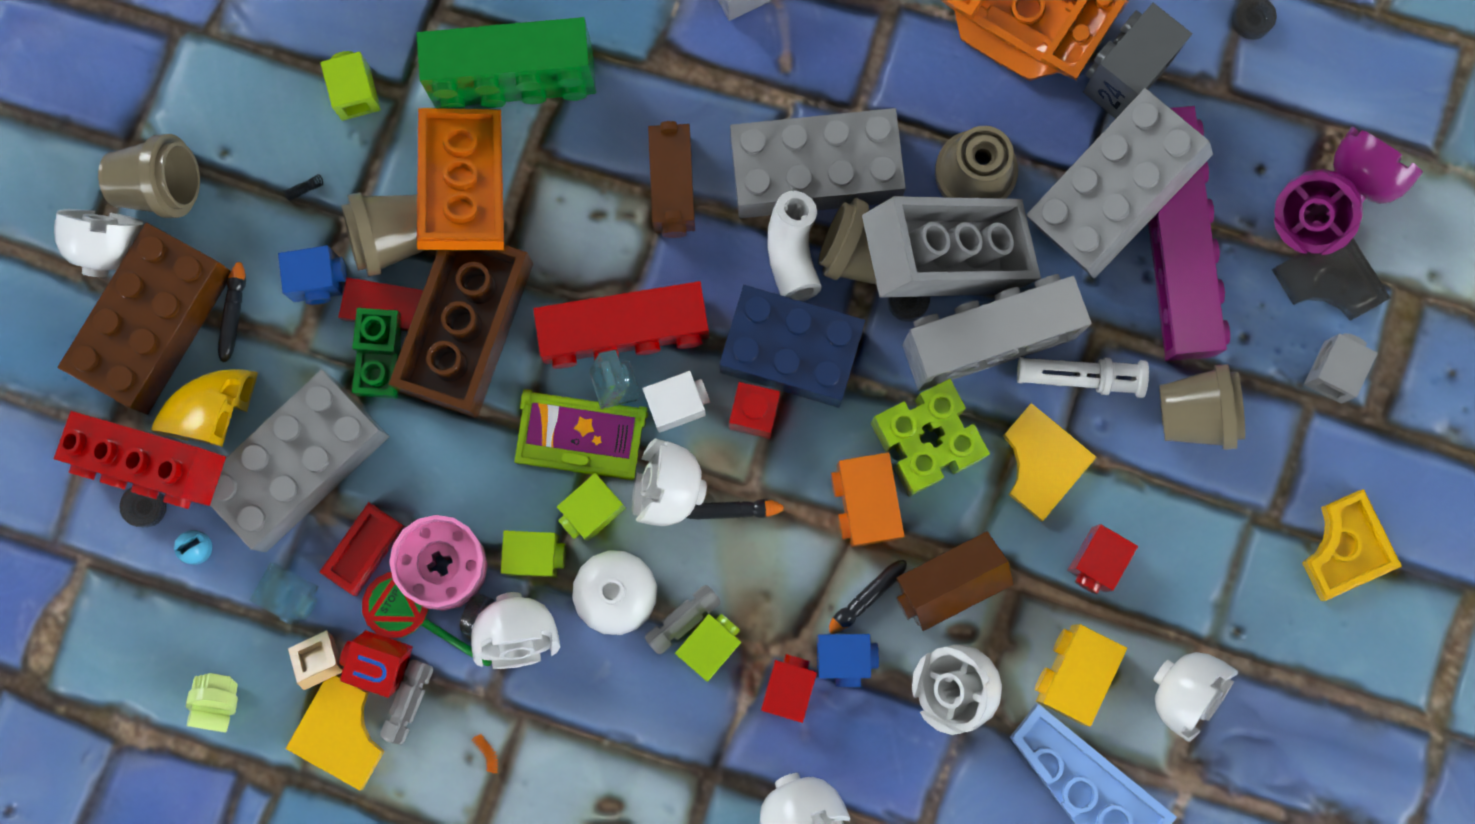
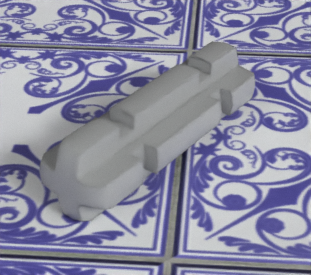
(682, 619)
(406, 702)

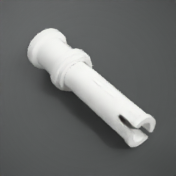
(1106, 371)

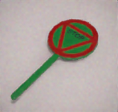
(397, 616)

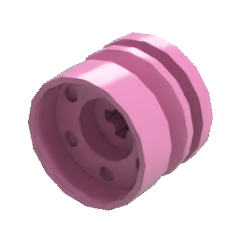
(415, 555)

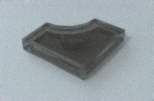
(1335, 278)

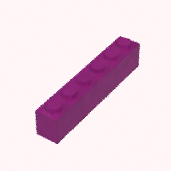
(1186, 268)

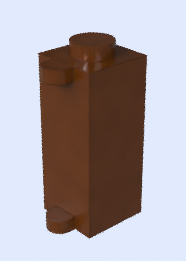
(671, 179)
(954, 581)

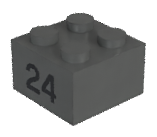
(1134, 59)

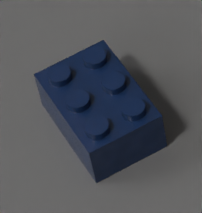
(791, 346)

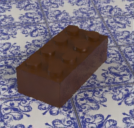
(145, 319)
(461, 327)

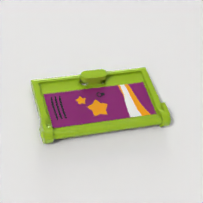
(568, 431)

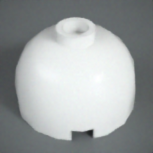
(95, 240)
(668, 485)
(614, 592)
(513, 632)
(956, 688)
(1191, 691)
(803, 802)

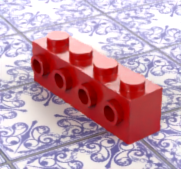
(622, 323)
(140, 458)

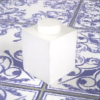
(676, 401)

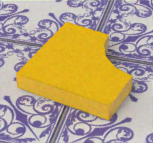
(1046, 461)
(1351, 547)
(336, 735)

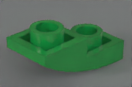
(377, 348)

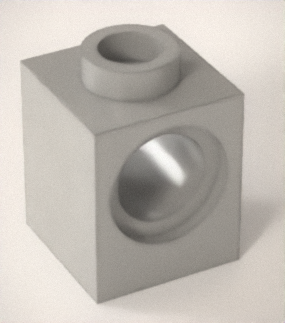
(1341, 367)

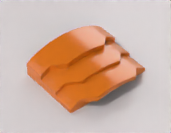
(1036, 35)

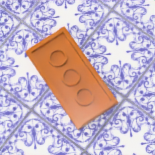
(459, 179)

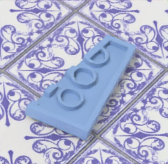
(1081, 778)

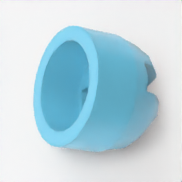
(196, 554)

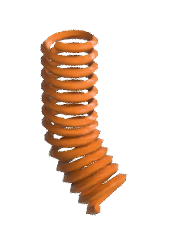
(487, 750)

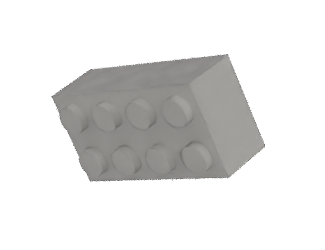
(820, 156)
(1120, 182)
(950, 246)
(996, 331)
(294, 461)

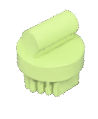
(211, 702)

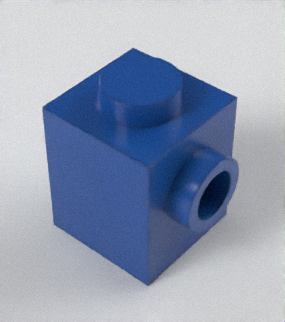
(312, 274)
(846, 658)

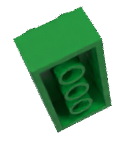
(507, 63)

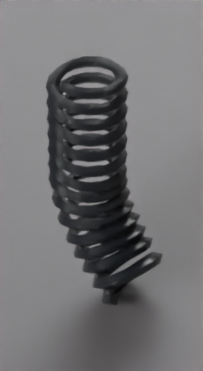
(310, 184)

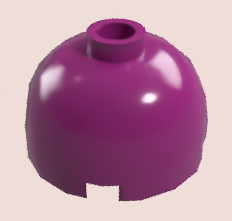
(1374, 167)
(1318, 212)

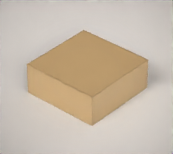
(315, 660)

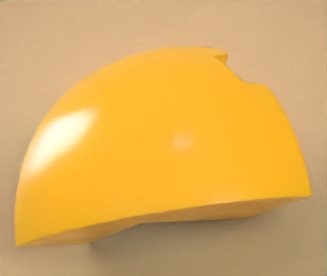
(205, 406)

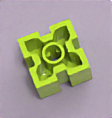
(939, 413)

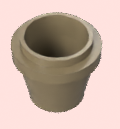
(151, 177)
(963, 177)
(381, 229)
(846, 247)
(1204, 409)

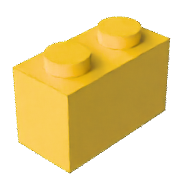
(1079, 673)

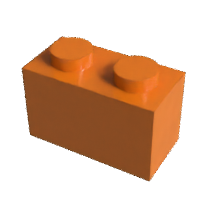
(868, 500)

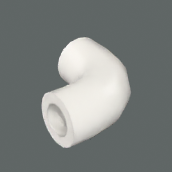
(790, 247)

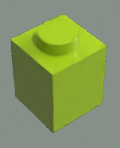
(350, 85)
(589, 509)
(532, 554)
(709, 645)

